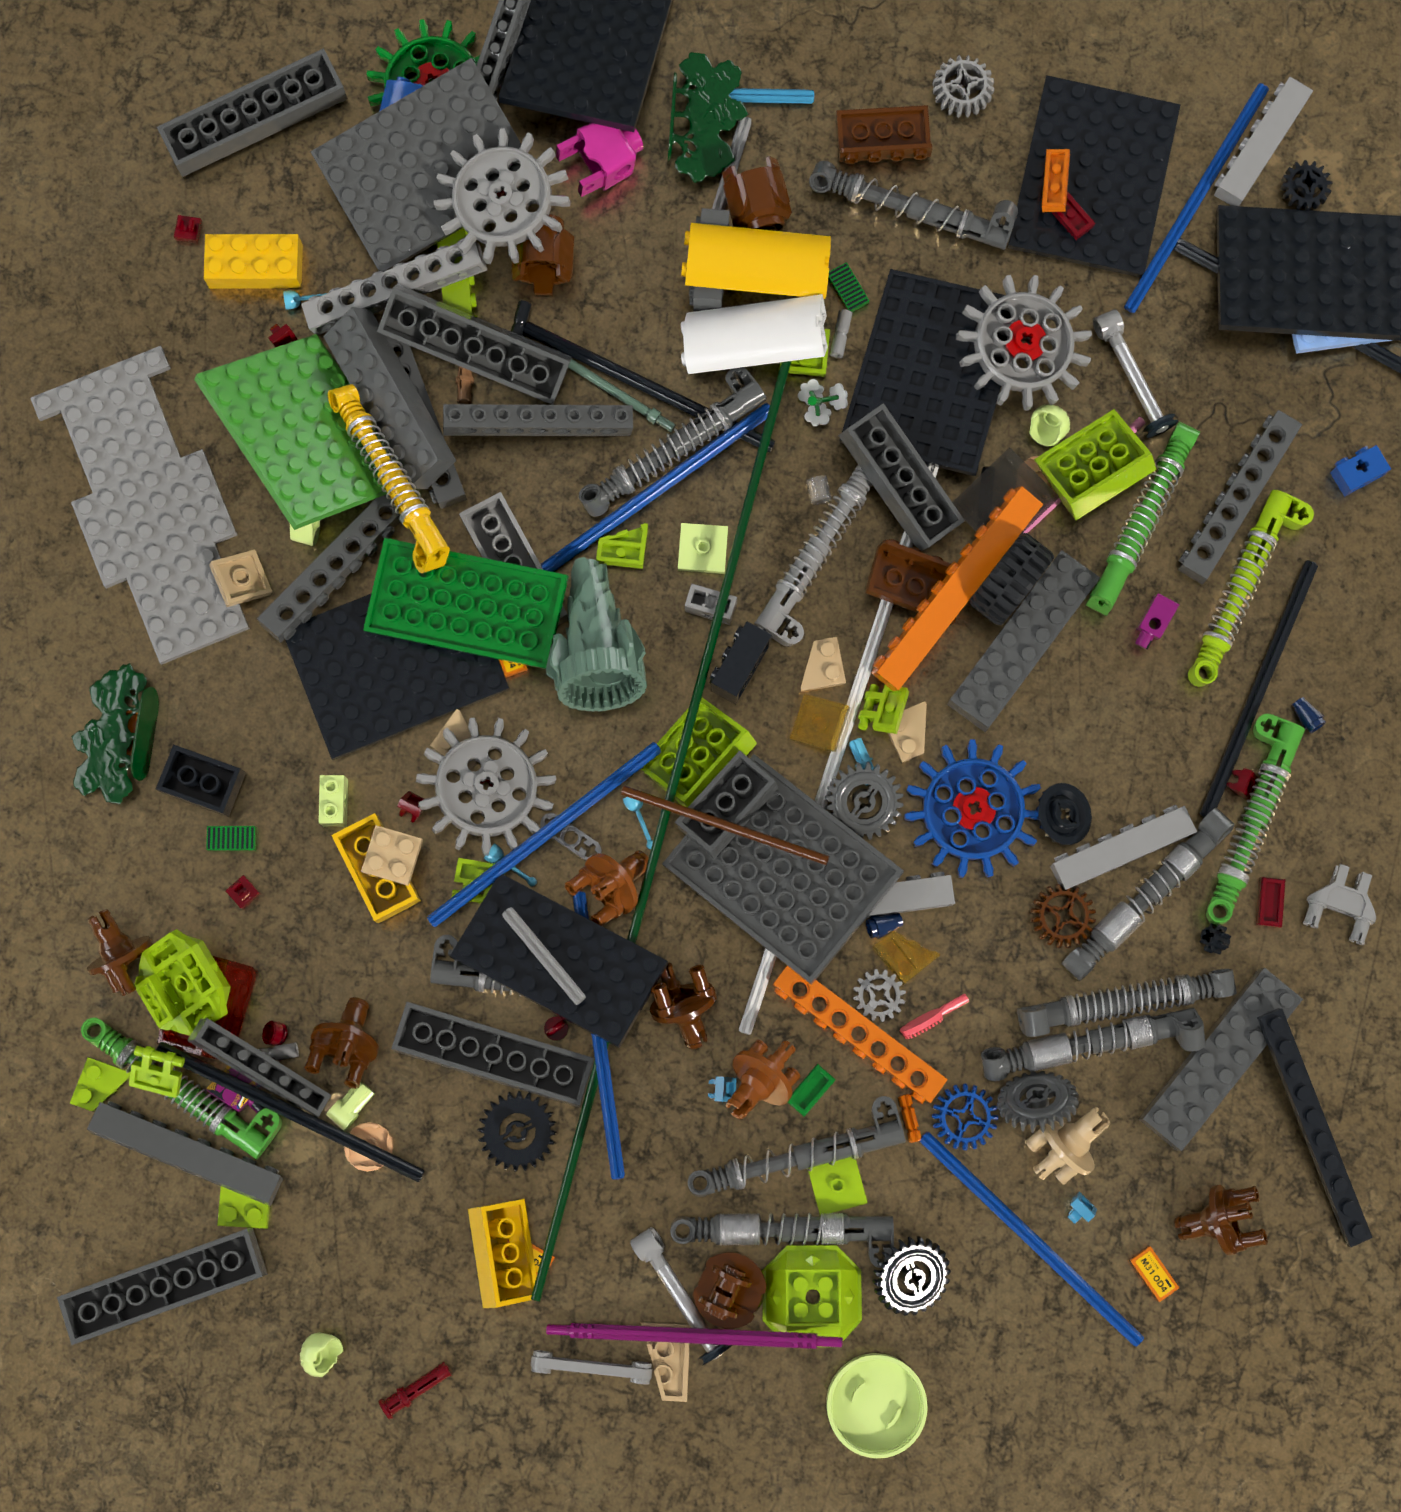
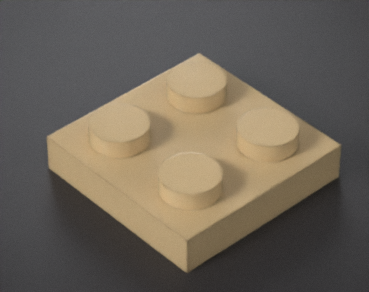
(240, 578)
(392, 855)

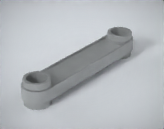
(638, 1372)

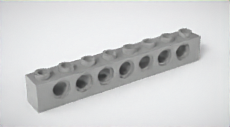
(427, 281)

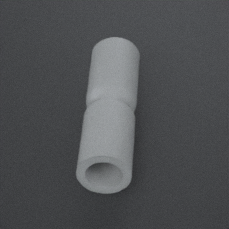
(841, 331)
(282, 1051)

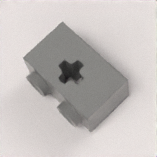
(703, 602)

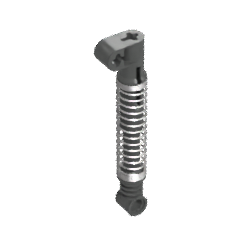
(1038, 1019)

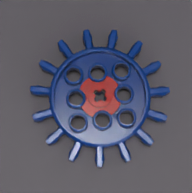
(942, 831)

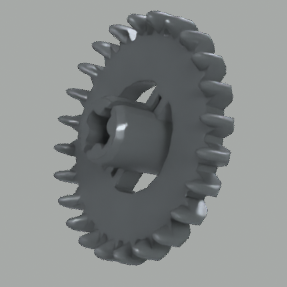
(878, 782)
(1036, 1108)

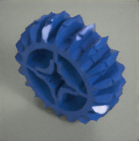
(968, 1105)

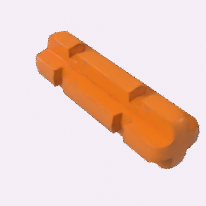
(909, 1118)

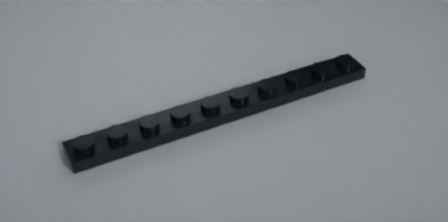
(1314, 1127)

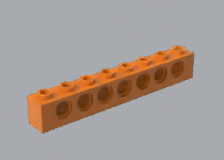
(932, 1080)

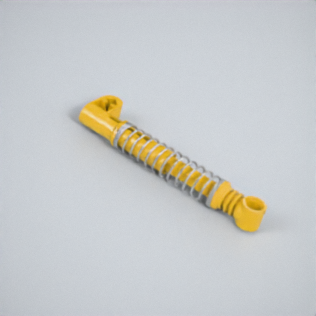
(430, 548)

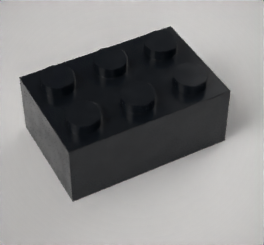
(740, 662)
(200, 780)

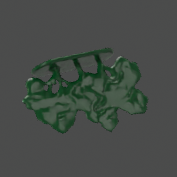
(709, 112)
(108, 738)

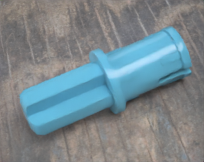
(860, 753)

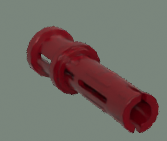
(406, 1395)

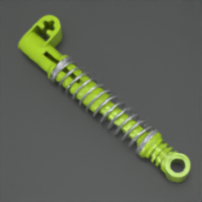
(1243, 581)

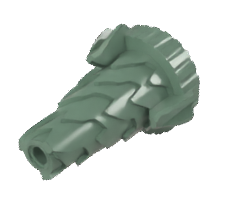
(603, 655)

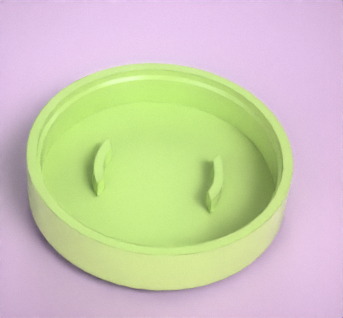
(876, 1405)

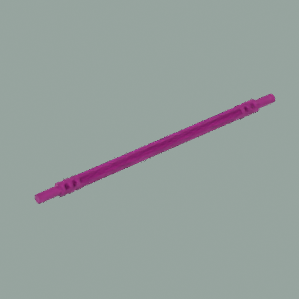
(695, 1335)

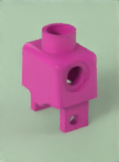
(606, 152)

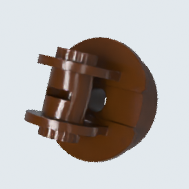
(730, 1290)

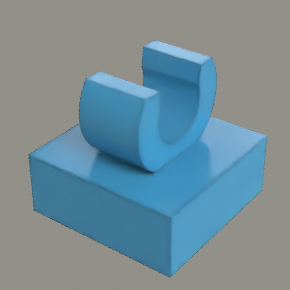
(723, 1088)
(1081, 1208)

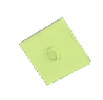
(702, 548)

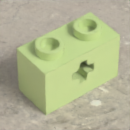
(333, 800)

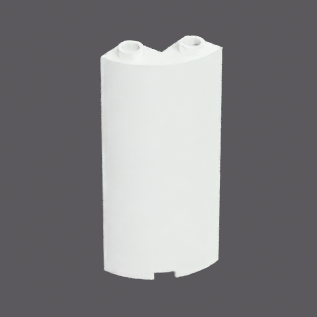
(754, 334)

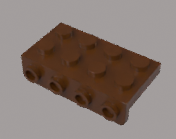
(883, 134)
(904, 574)

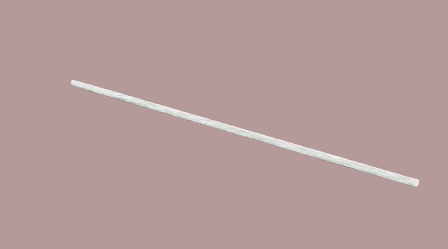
(831, 770)

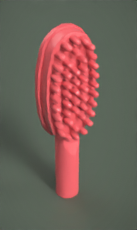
(931, 1017)

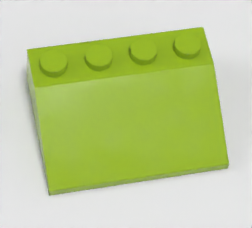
(1096, 464)
(711, 747)

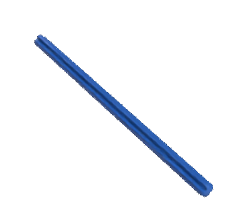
(1196, 198)
(656, 489)
(544, 834)
(604, 1081)
(1031, 1239)

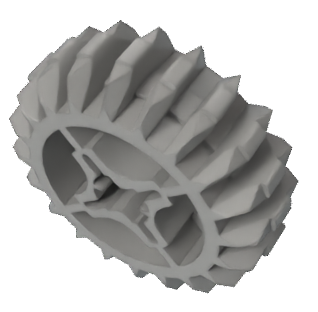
(980, 81)

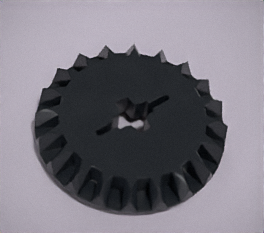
(1077, 809)

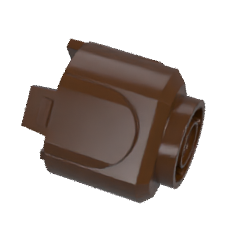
(757, 197)
(550, 266)

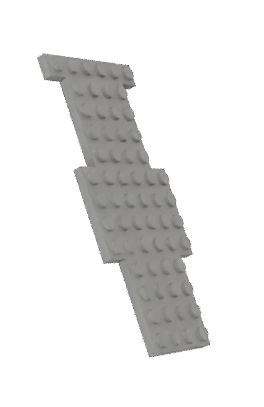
(150, 509)

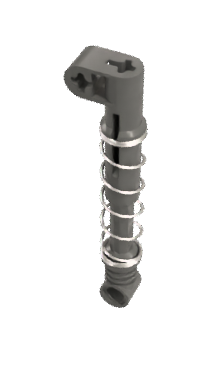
(954, 220)
(807, 1154)

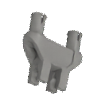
(1345, 900)

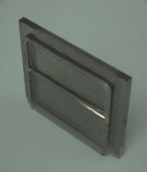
(991, 486)

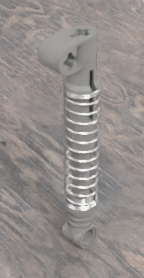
(810, 559)

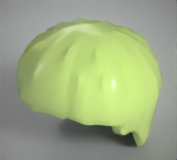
(1049, 425)
(320, 1353)

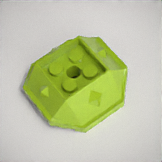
(181, 983)
(819, 1268)

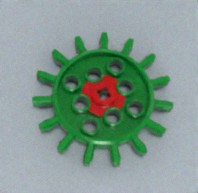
(434, 48)

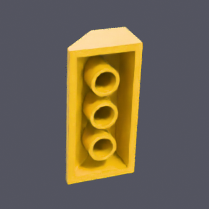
(500, 1278)

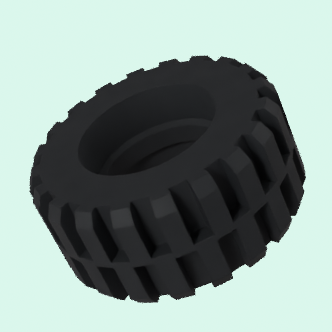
(1011, 579)

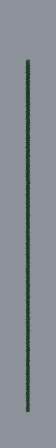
(665, 815)

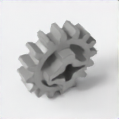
(872, 1004)

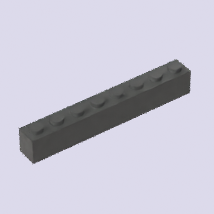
(184, 1153)

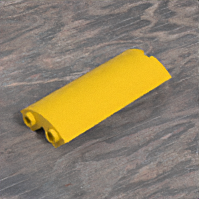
(756, 260)

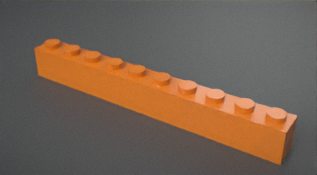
(957, 588)

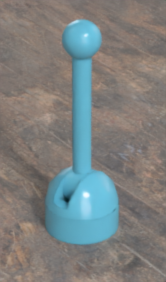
(293, 299)
(635, 805)
(496, 854)

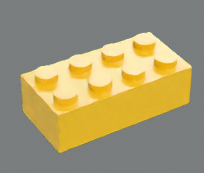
(253, 261)
(380, 895)

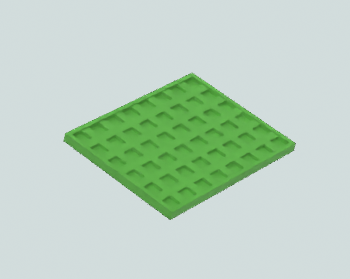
(289, 433)

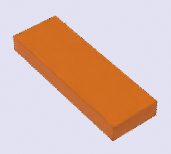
(1055, 180)

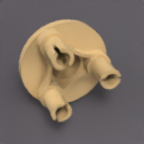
(1069, 1146)

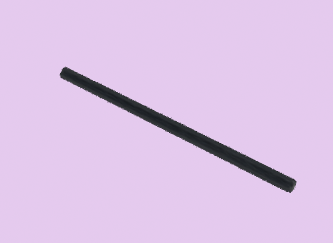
(1210, 262)
(628, 376)
(1259, 687)
(296, 1114)

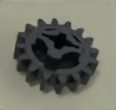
(1313, 180)

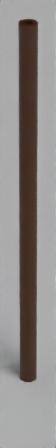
(725, 825)

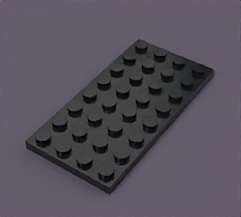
(602, 964)

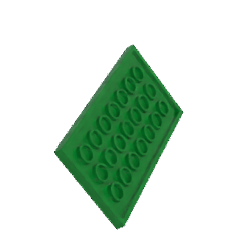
(467, 605)

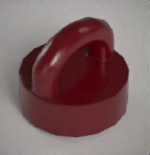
(556, 1028)
(274, 1033)

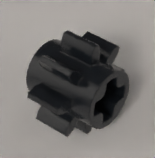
(1215, 938)

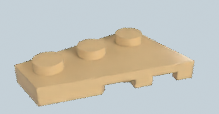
(670, 1365)

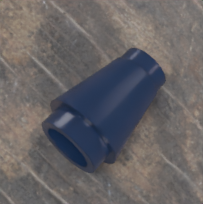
(1308, 715)
(882, 925)

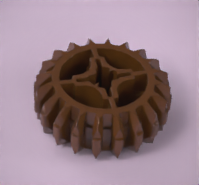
(1053, 912)

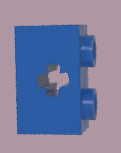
(1350, 479)

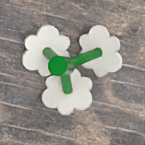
(812, 395)

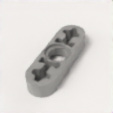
(589, 841)

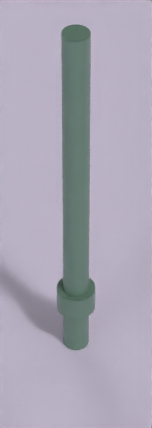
(653, 415)

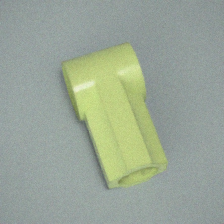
(346, 1110)

